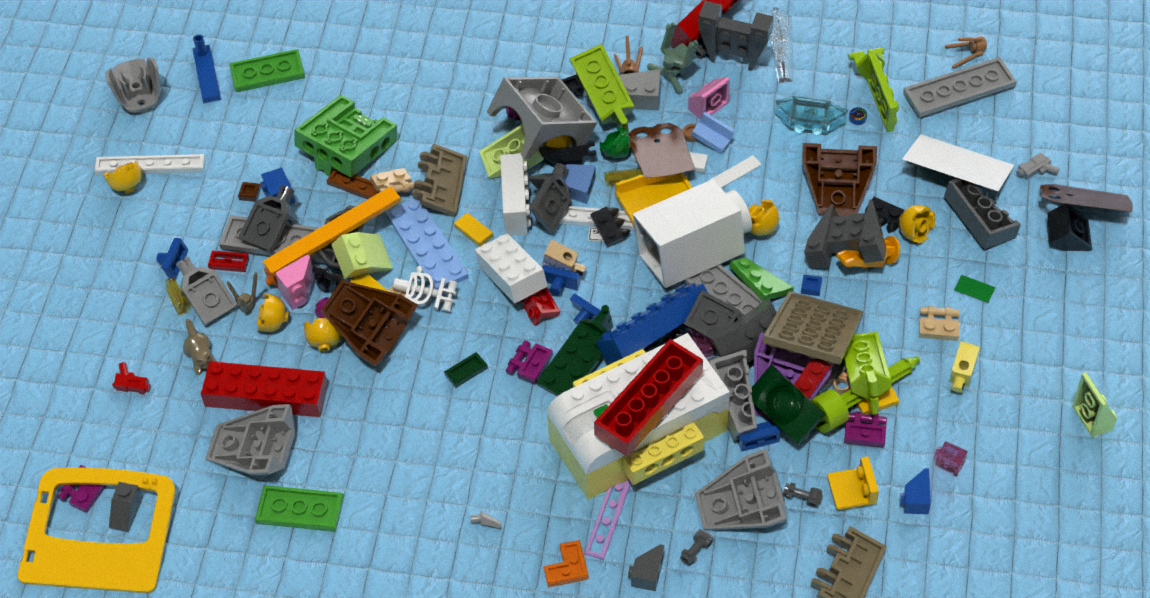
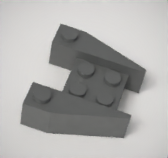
(732, 35)
(843, 233)

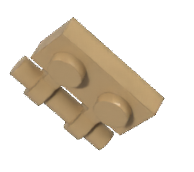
(397, 179)
(939, 328)

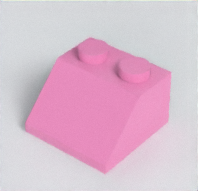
(710, 97)
(296, 282)

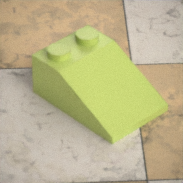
(508, 144)
(361, 254)
(1093, 408)

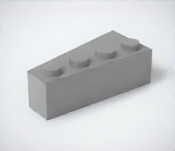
(642, 89)
(735, 375)

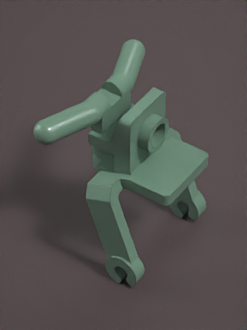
(675, 59)

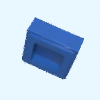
(811, 285)

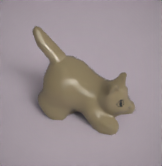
(198, 347)

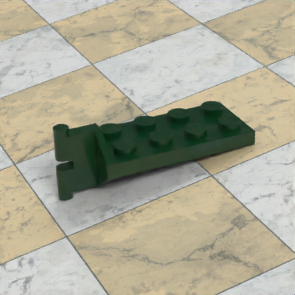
(577, 355)

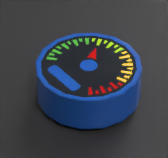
(857, 115)

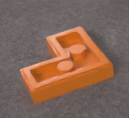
(571, 569)

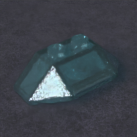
(810, 115)

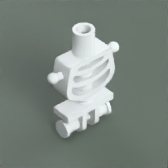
(407, 286)

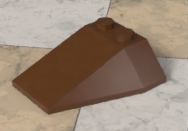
(838, 176)
(368, 318)

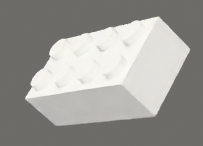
(515, 194)
(511, 268)

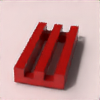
(227, 263)

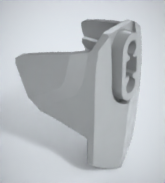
(135, 83)

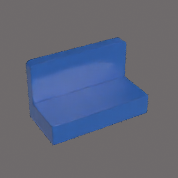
(764, 435)

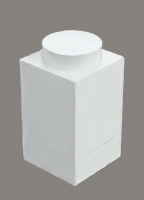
(691, 232)

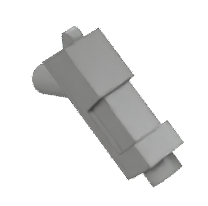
(1037, 164)

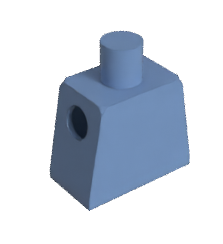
(580, 181)

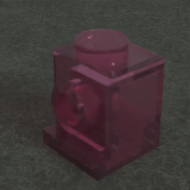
(703, 343)
(950, 457)

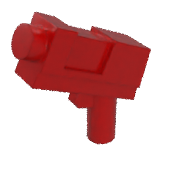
(128, 382)

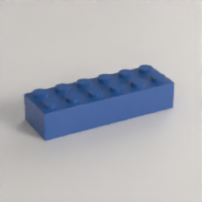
(650, 324)

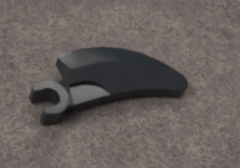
(567, 155)

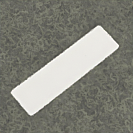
(736, 171)

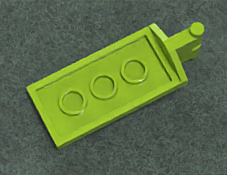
(871, 68)
(603, 86)
(867, 368)

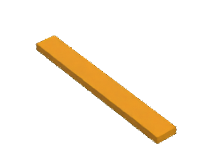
(333, 230)

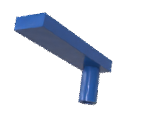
(205, 70)

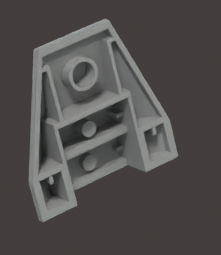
(255, 441)
(743, 496)

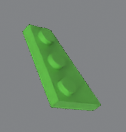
(759, 280)

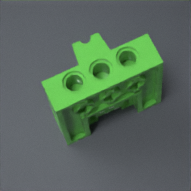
(344, 137)

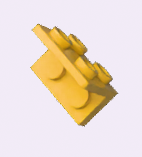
(854, 486)

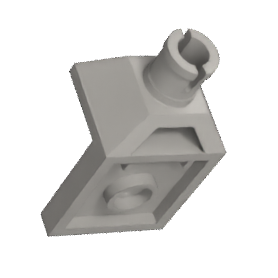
(204, 291)

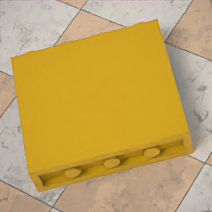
(644, 192)

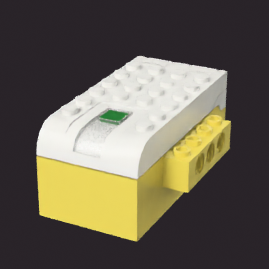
(677, 436)

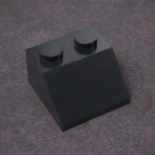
(1069, 229)

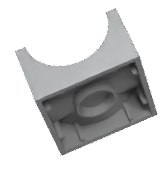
(545, 110)

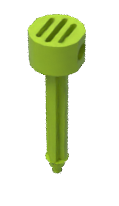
(837, 405)

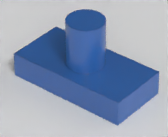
(168, 260)
(560, 278)
(586, 309)

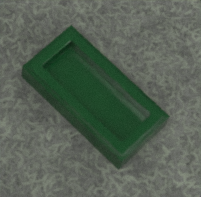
(466, 369)

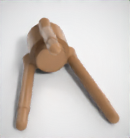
(975, 44)
(628, 65)

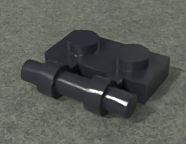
(326, 280)

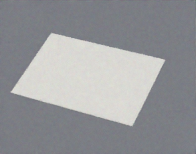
(959, 162)

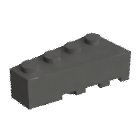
(980, 214)

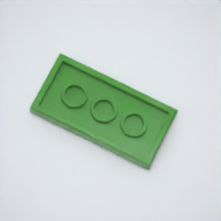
(267, 70)
(299, 508)

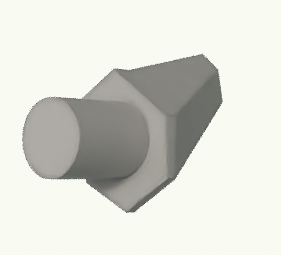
(486, 520)

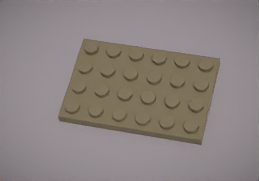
(813, 327)

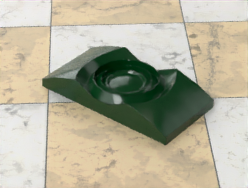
(786, 404)

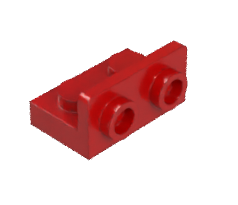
(540, 306)

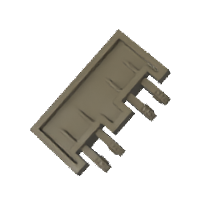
(442, 179)
(853, 567)

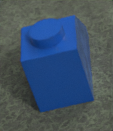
(917, 494)

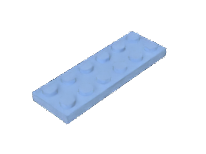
(426, 243)

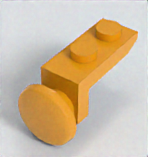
(854, 258)

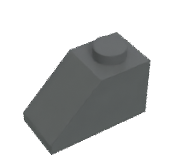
(124, 506)
(647, 569)

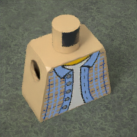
(562, 258)

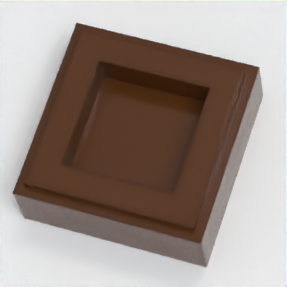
(249, 191)

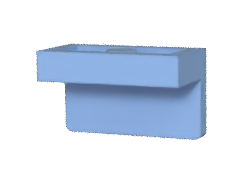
(713, 132)

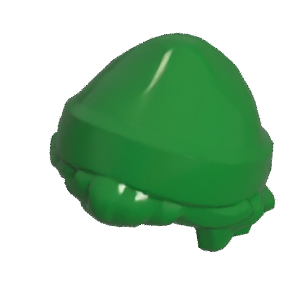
(616, 144)

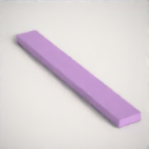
(623, 489)

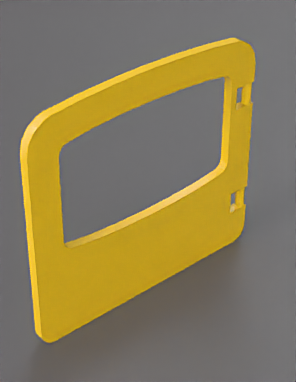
(95, 564)

